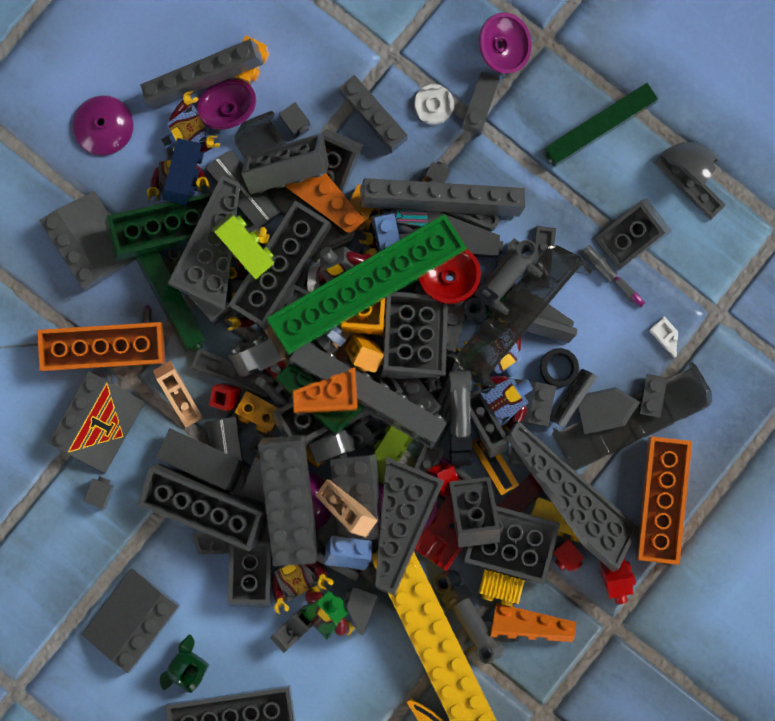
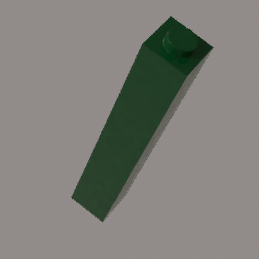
(600, 125)
(171, 301)

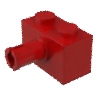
(618, 583)

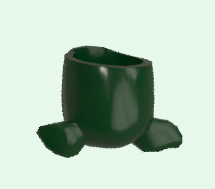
(185, 668)

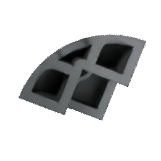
(693, 159)

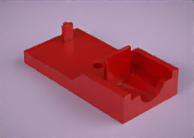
(438, 540)

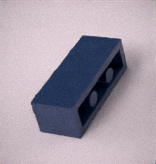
(183, 171)

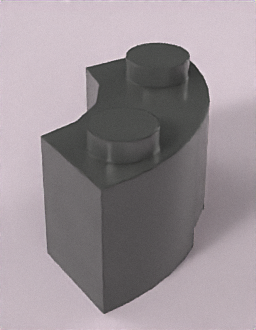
(254, 356)

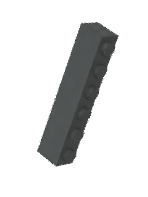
(202, 73)

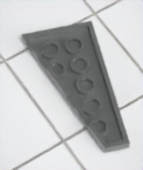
(206, 259)
(405, 510)

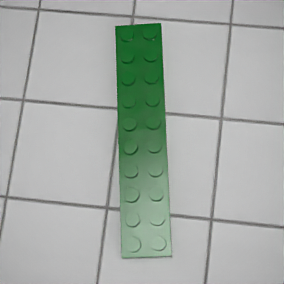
(366, 284)

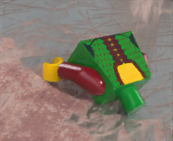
(326, 613)

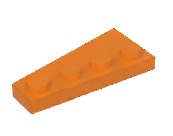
(329, 201)
(521, 622)

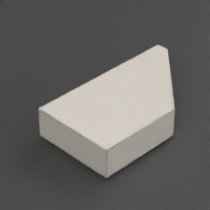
(666, 336)

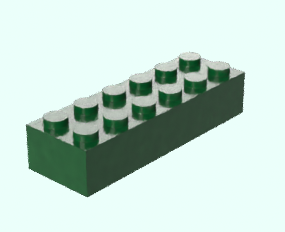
(154, 227)

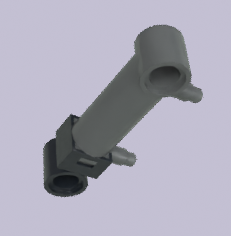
(488, 296)
(460, 418)
(459, 600)

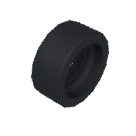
(574, 367)

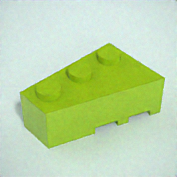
(244, 245)
(392, 446)

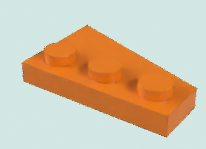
(331, 394)

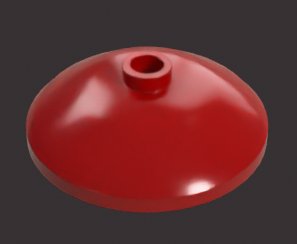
(465, 274)

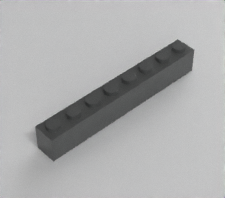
(442, 197)
(376, 397)

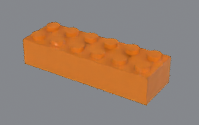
(101, 346)
(663, 500)

